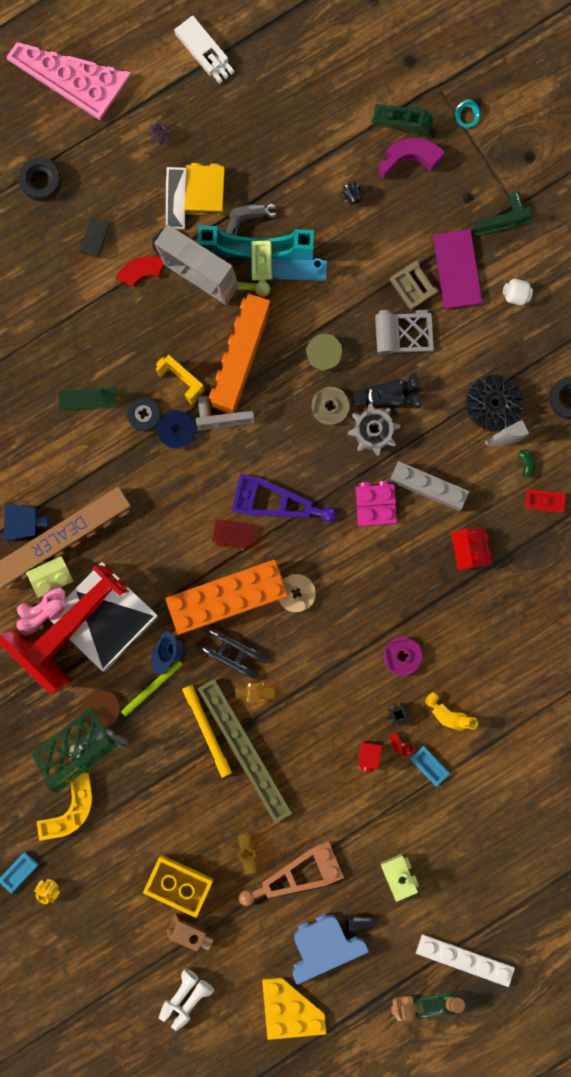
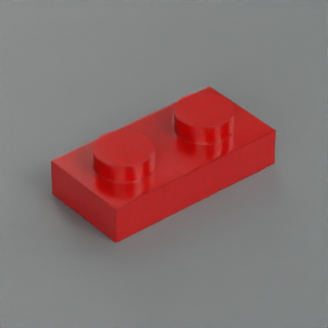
(545, 501)

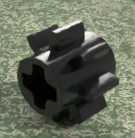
(352, 193)
(403, 712)

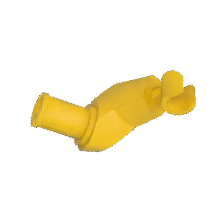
(453, 720)

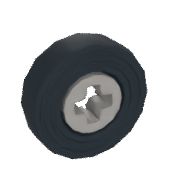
(151, 408)

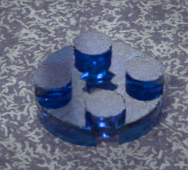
(169, 421)

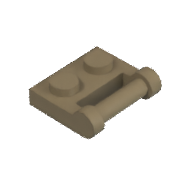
(409, 289)

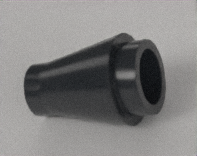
(357, 923)

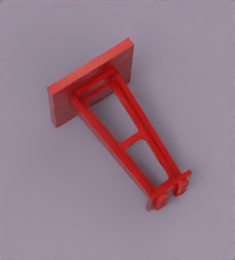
(37, 656)

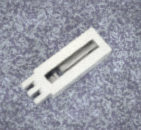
(198, 43)

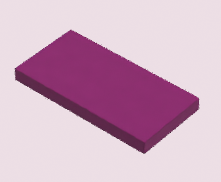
(457, 269)

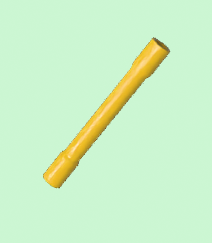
(220, 760)

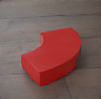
(140, 268)

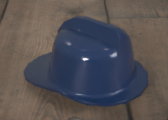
(167, 651)

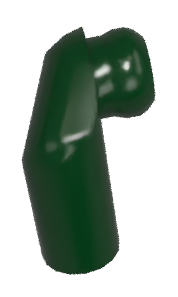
(529, 462)

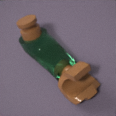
(431, 1006)

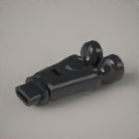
(390, 394)

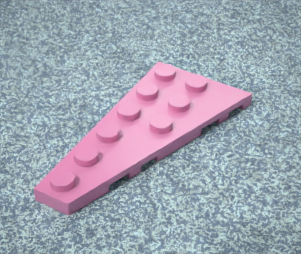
(76, 79)

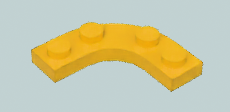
(74, 817)

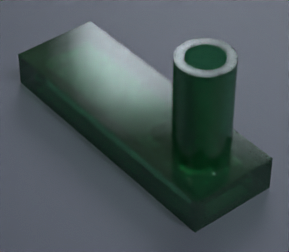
(517, 217)
(88, 399)

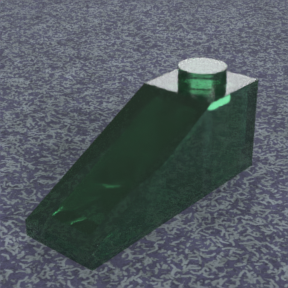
(404, 119)

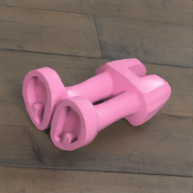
(33, 617)

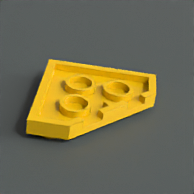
(289, 1011)

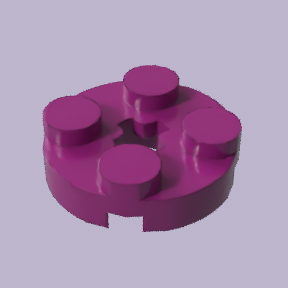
(411, 662)

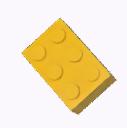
(178, 886)

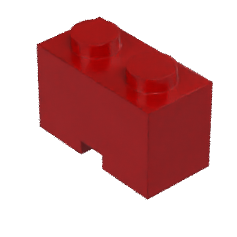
(369, 756)

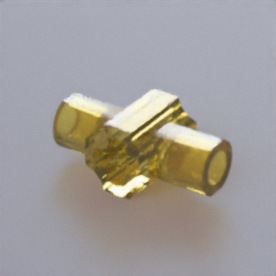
(254, 692)
(245, 843)

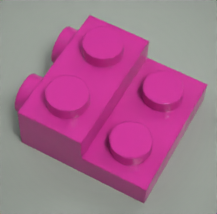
(376, 504)

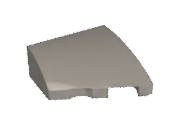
(509, 435)

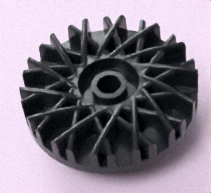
(501, 390)

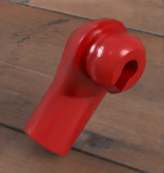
(401, 747)

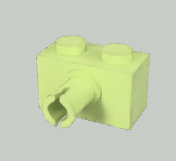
(49, 576)
(399, 878)

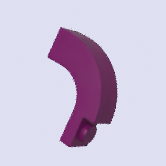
(410, 149)

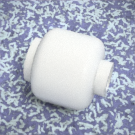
(517, 292)

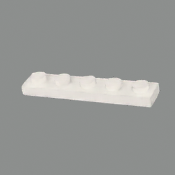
(465, 960)

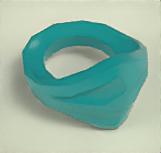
(475, 108)

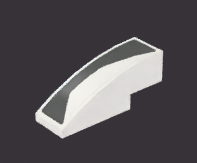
(175, 197)

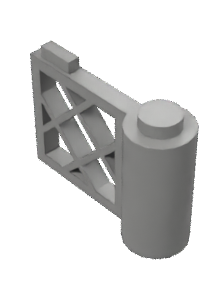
(388, 332)

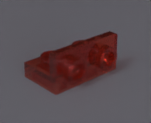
(232, 534)

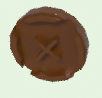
(105, 706)

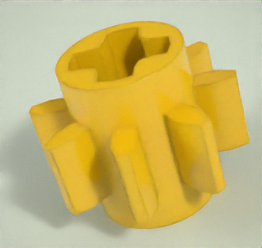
(47, 891)

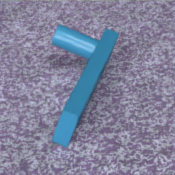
(298, 269)

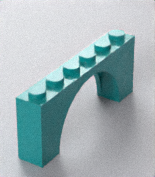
(293, 246)

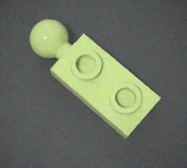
(262, 266)

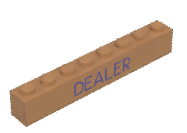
(63, 536)

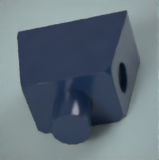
(22, 522)

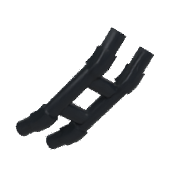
(235, 664)

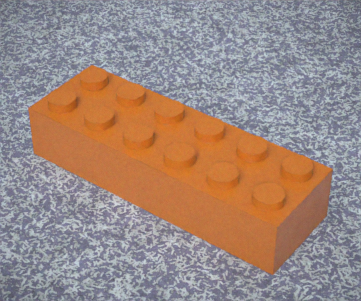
(240, 354)
(227, 597)

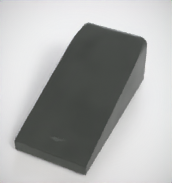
(94, 237)

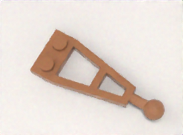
(326, 863)

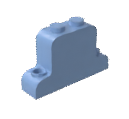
(323, 947)

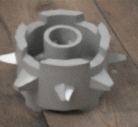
(369, 419)

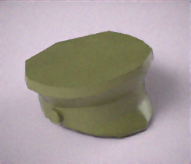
(324, 352)

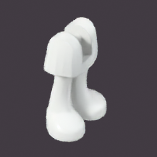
(202, 989)

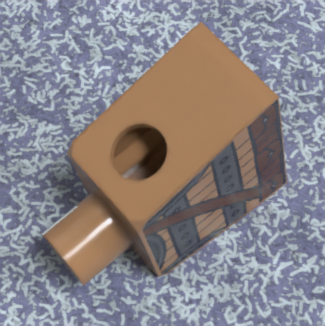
(182, 929)

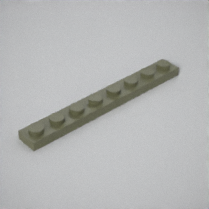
(244, 751)

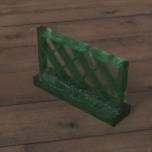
(83, 762)

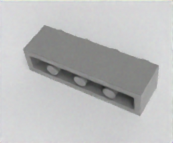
(429, 486)

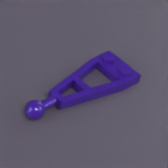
(246, 493)

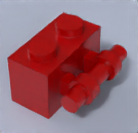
(471, 548)

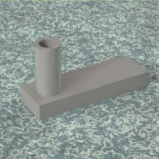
(207, 421)

